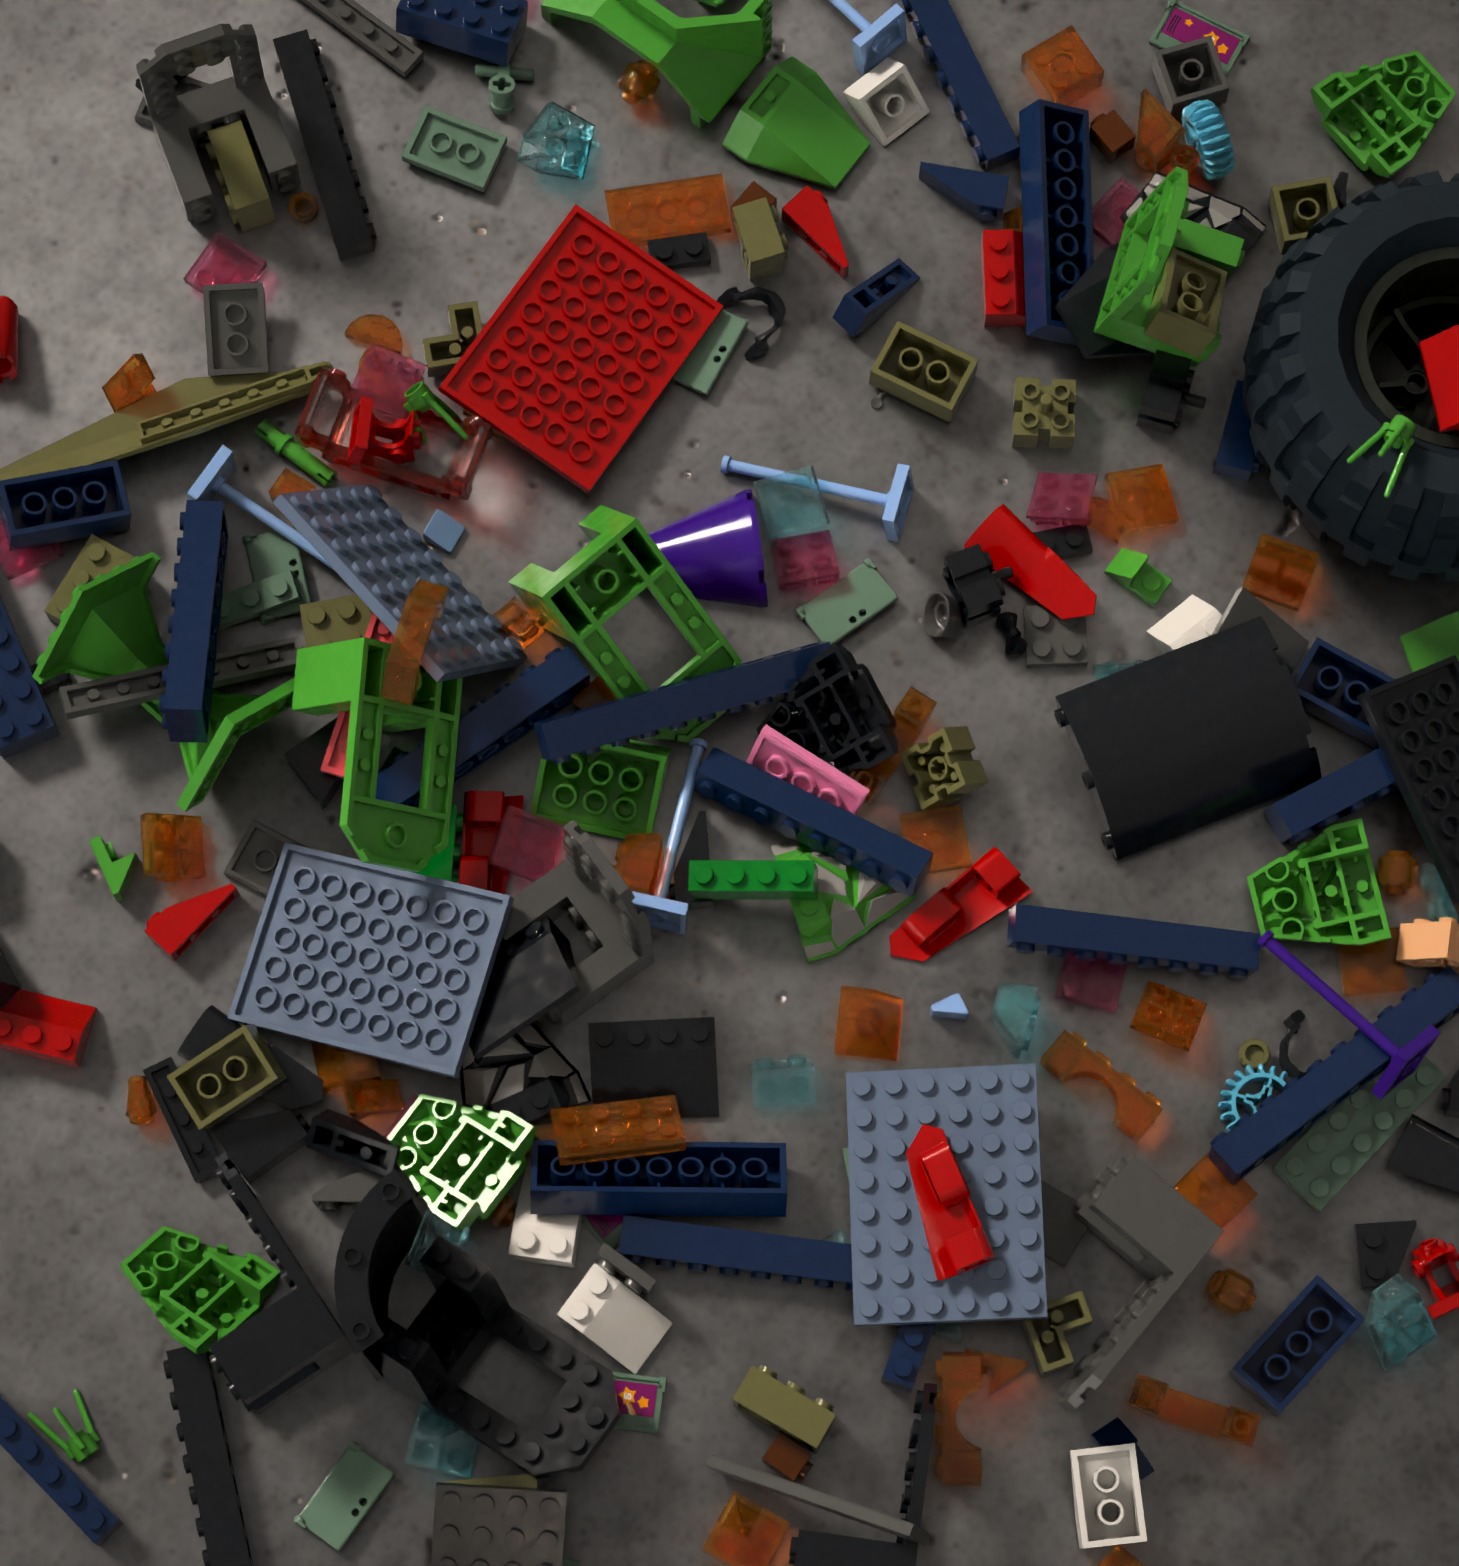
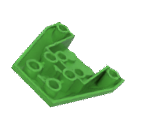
(797, 128)

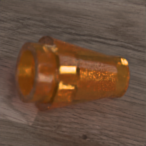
(1185, 157)
(140, 1104)

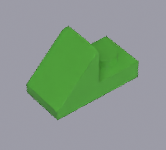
(1138, 576)
(117, 873)

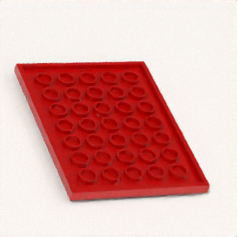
(581, 348)

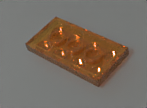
(669, 209)
(617, 1130)

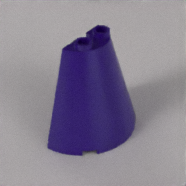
(718, 551)

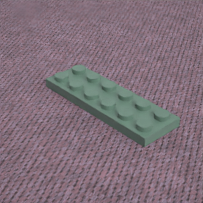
(1352, 1134)

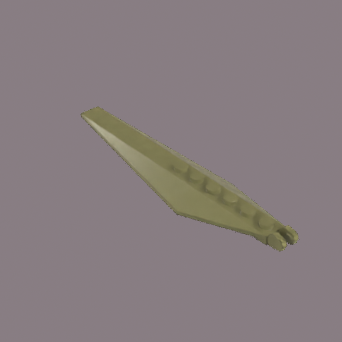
(169, 416)

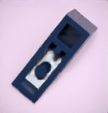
(972, 190)
(874, 297)
(1236, 452)

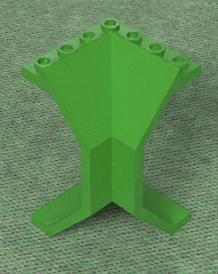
(697, 55)
(114, 632)

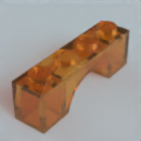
(1071, 1059)
(960, 1459)

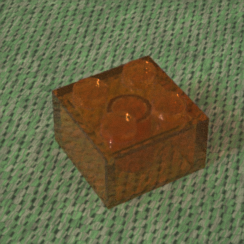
(1062, 68)

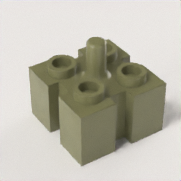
(1044, 413)
(944, 767)

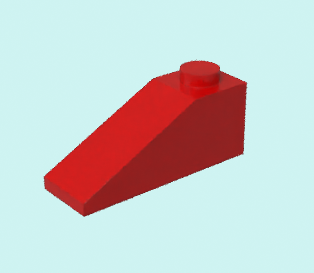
(812, 221)
(184, 922)

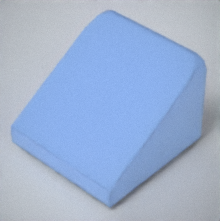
(443, 531)
(950, 1008)

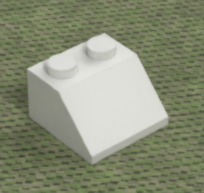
(886, 101)
(1185, 624)

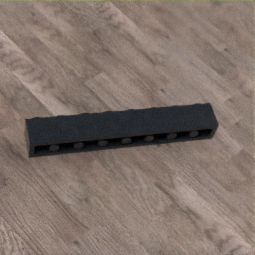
(323, 144)
(208, 1458)

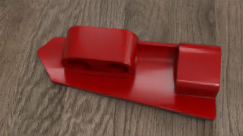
(1034, 565)
(480, 829)
(961, 907)
(947, 1212)

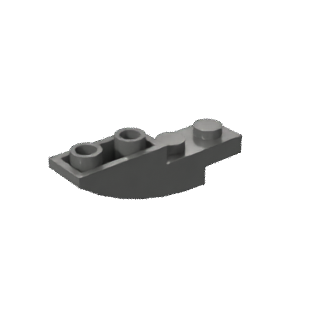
(352, 1189)

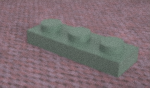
(259, 598)

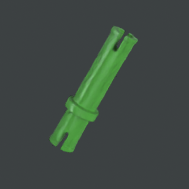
(285, 445)

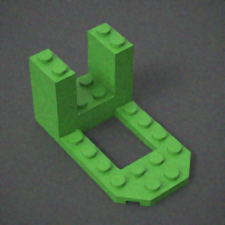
(1141, 260)
(601, 582)
(351, 679)

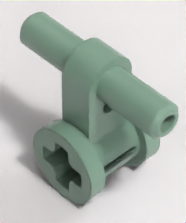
(502, 85)

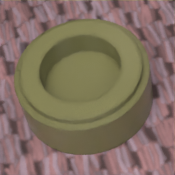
(1253, 1053)

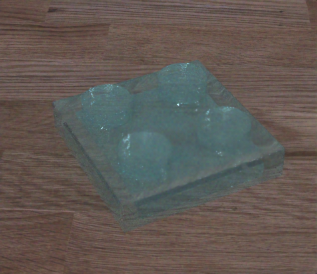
(791, 502)

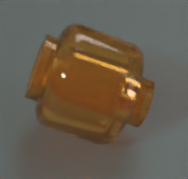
(639, 82)
(1397, 871)
(1231, 1291)

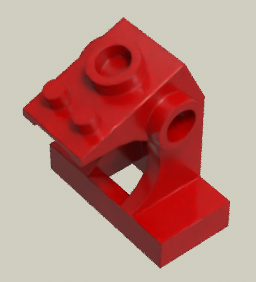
(366, 427)
(1430, 1256)

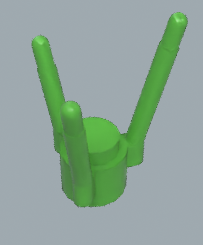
(422, 398)
(1397, 434)
(80, 1445)

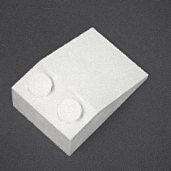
(543, 1237)
(614, 1319)
(1107, 1496)

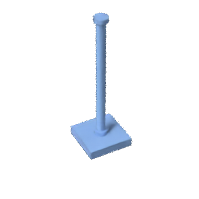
(876, 39)
(214, 480)
(895, 502)
(663, 912)

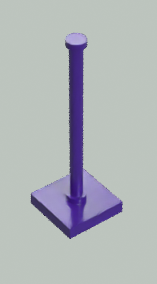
(1403, 1060)

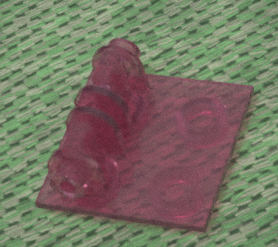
(385, 379)
(1062, 497)
(805, 559)
(1091, 982)

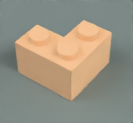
(1429, 943)

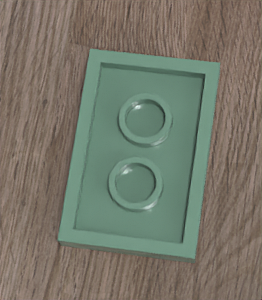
(454, 148)

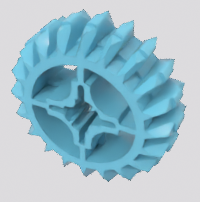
(1210, 137)
(1247, 1101)

